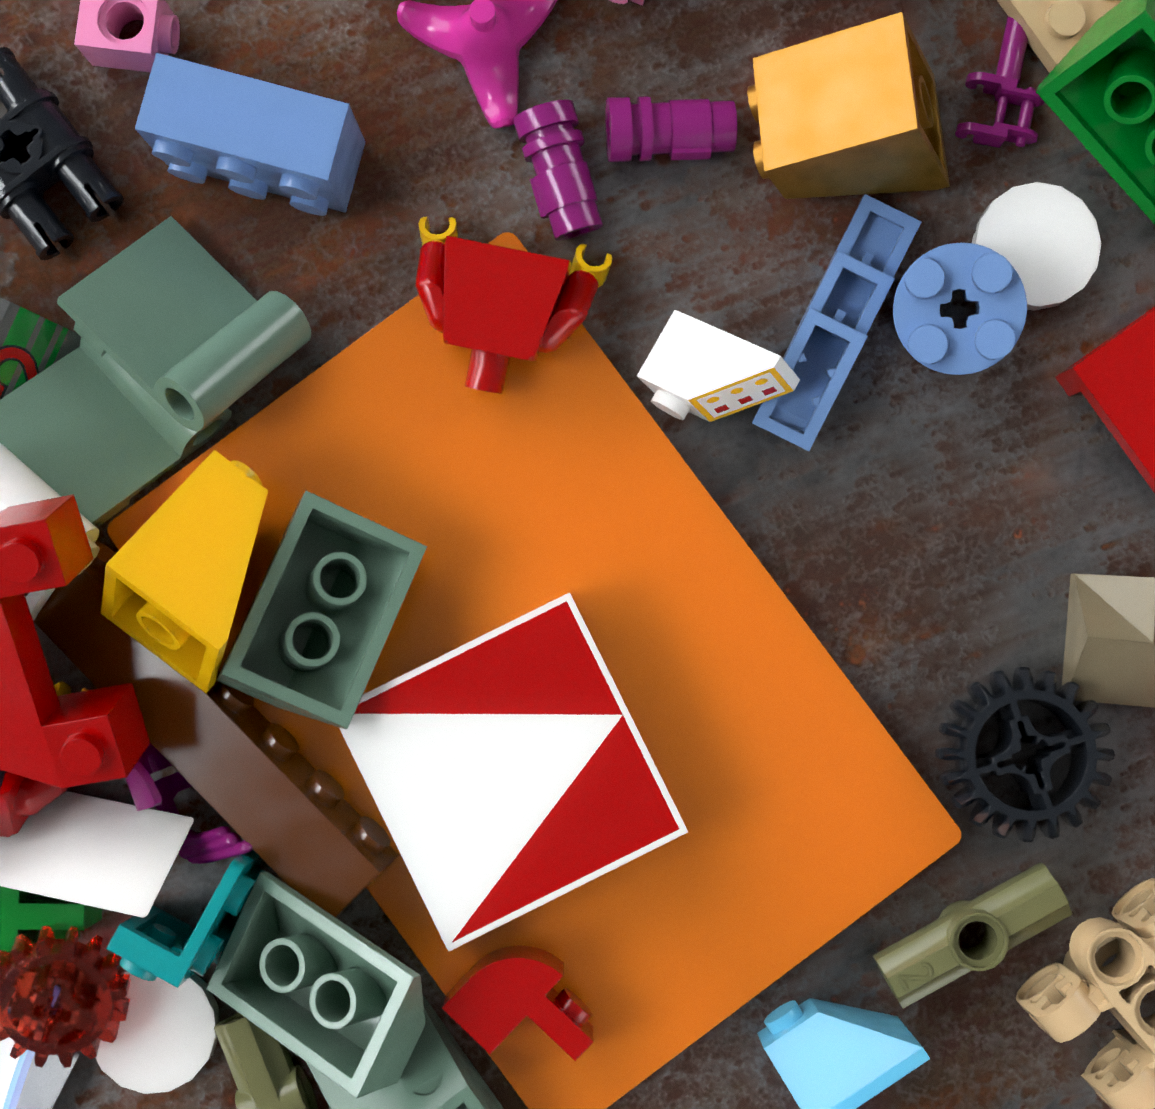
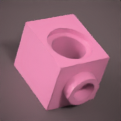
(101, 24)

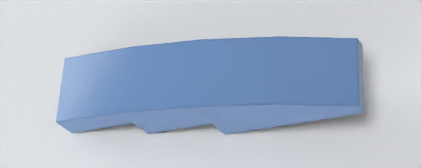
(839, 319)

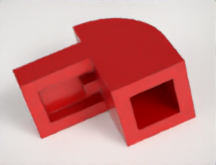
(516, 985)

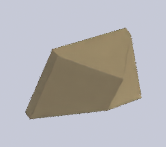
(1111, 639)

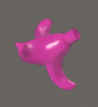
(485, 41)

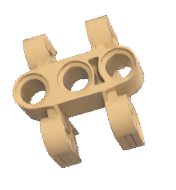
(1072, 996)

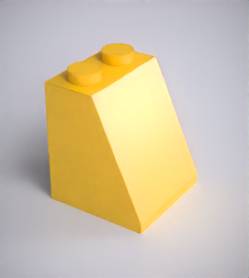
(186, 568)

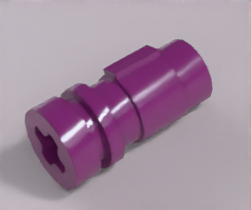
(677, 128)
(562, 177)

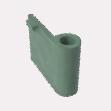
(183, 324)
(95, 432)

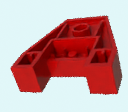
(45, 735)

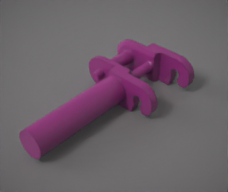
(1005, 91)

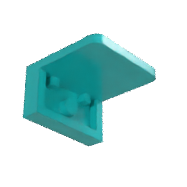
(175, 950)

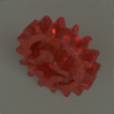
(89, 1003)

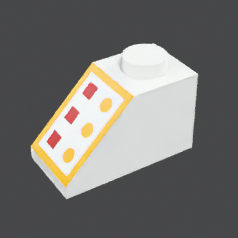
(711, 371)

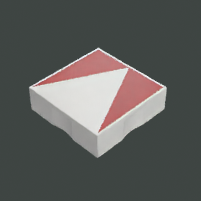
(510, 772)

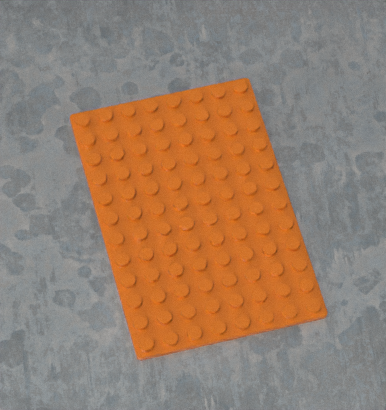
(765, 745)

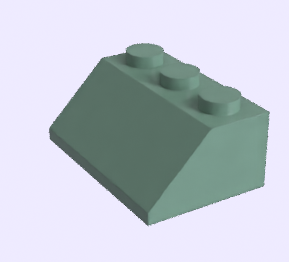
(322, 612)
(320, 989)

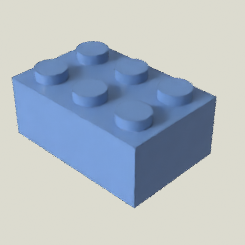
(251, 135)

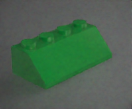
(1108, 96)

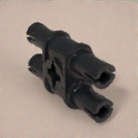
(55, 155)

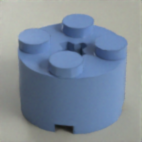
(983, 279)

